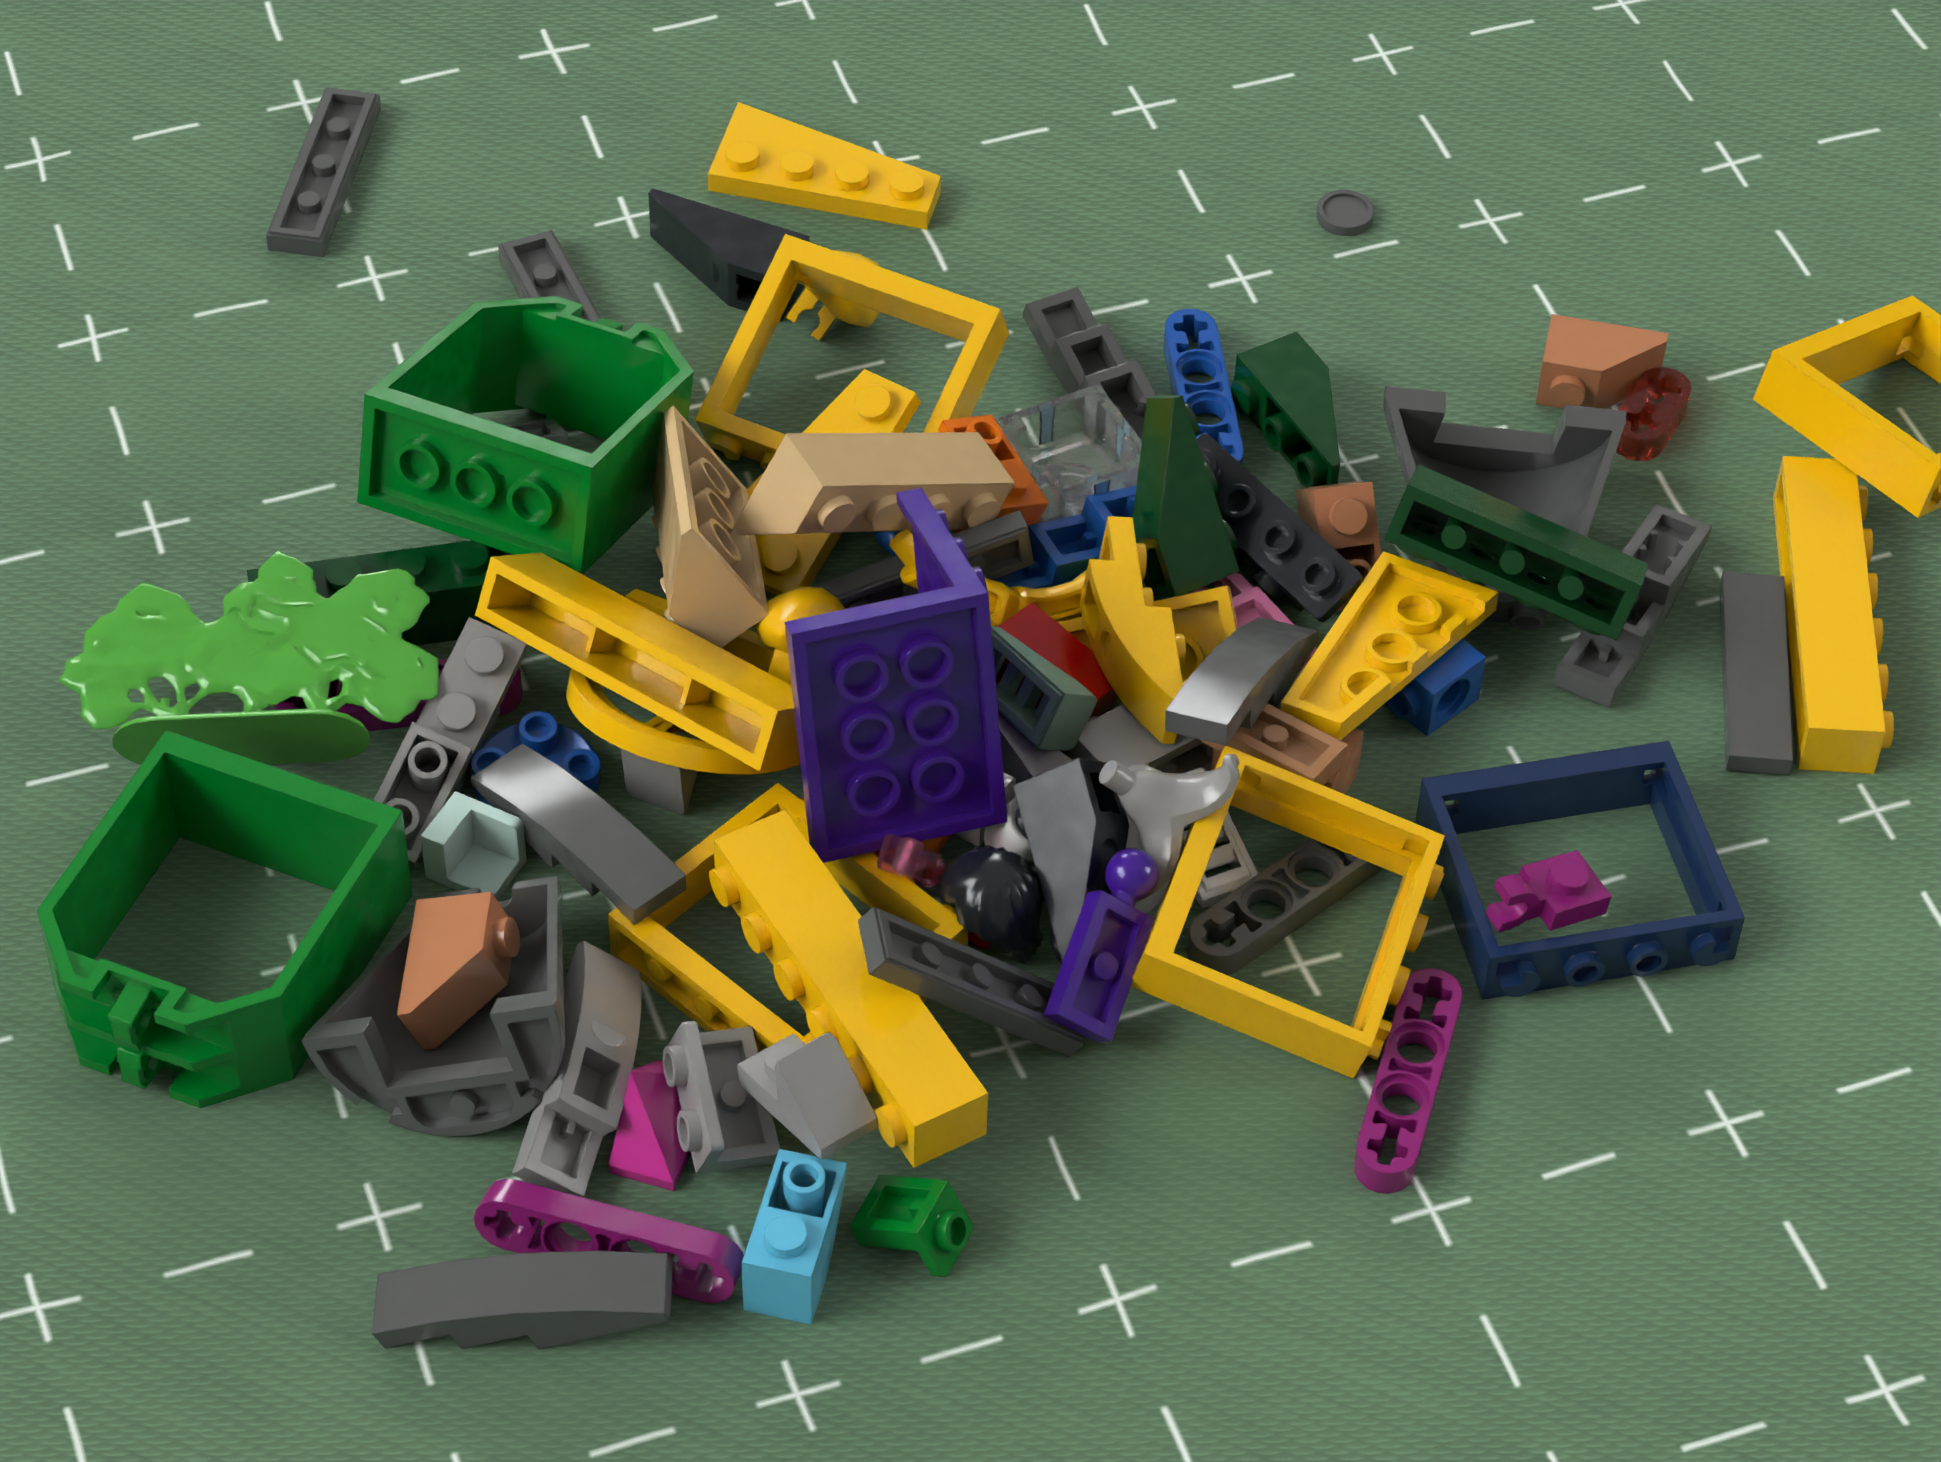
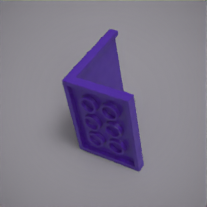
(900, 705)

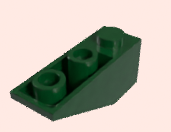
(1291, 402)
(1177, 504)

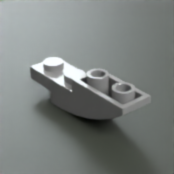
(451, 728)
(593, 1077)

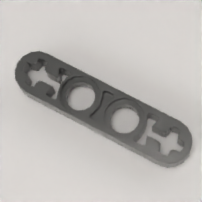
(1281, 887)

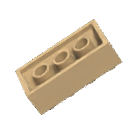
(853, 481)
(708, 568)

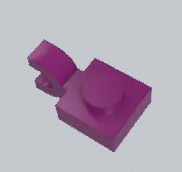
(1555, 889)

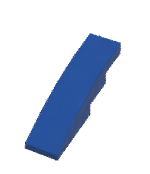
(1066, 544)

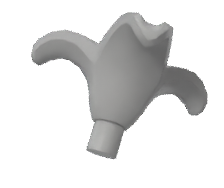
(1167, 802)

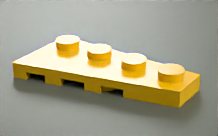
(1383, 640)

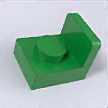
(915, 1217)

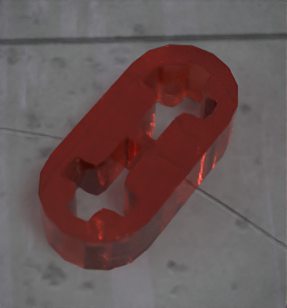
(1660, 418)

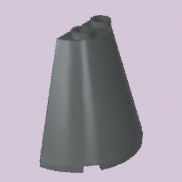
(1536, 471)
(484, 1071)

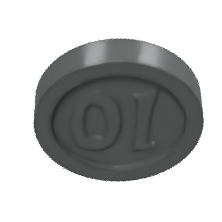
(1345, 212)

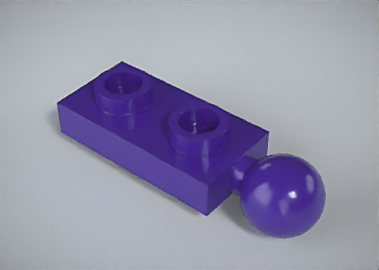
(1105, 949)

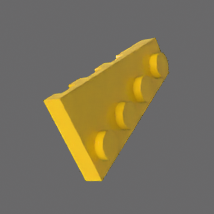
(808, 169)
(864, 406)

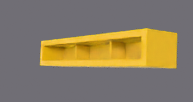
(1830, 617)
(643, 658)
(812, 936)

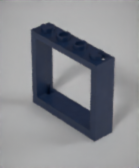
(1566, 789)

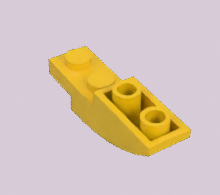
(1128, 633)

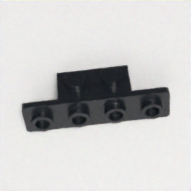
(1277, 542)

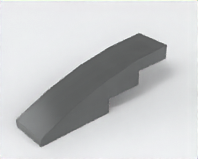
(1087, 353)
(1602, 666)
(1240, 679)
(581, 832)
(538, 1295)

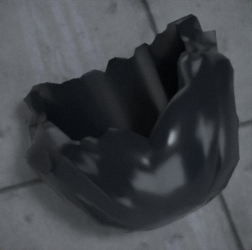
(996, 899)

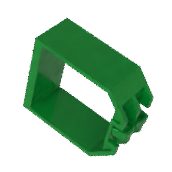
(504, 486)
(253, 815)

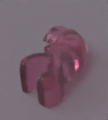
(909, 859)

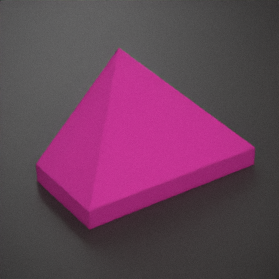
(647, 1134)

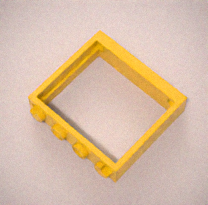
(863, 284)
(1805, 394)
(1334, 821)
(702, 989)

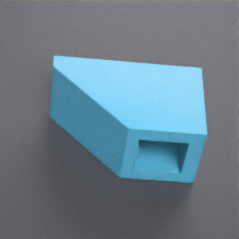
(793, 1237)

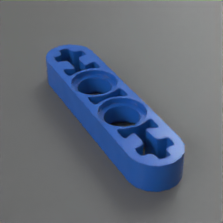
(1208, 358)

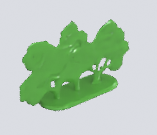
(266, 647)

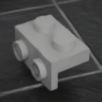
(717, 1115)

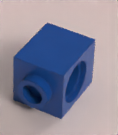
(1441, 689)

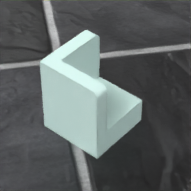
(473, 846)

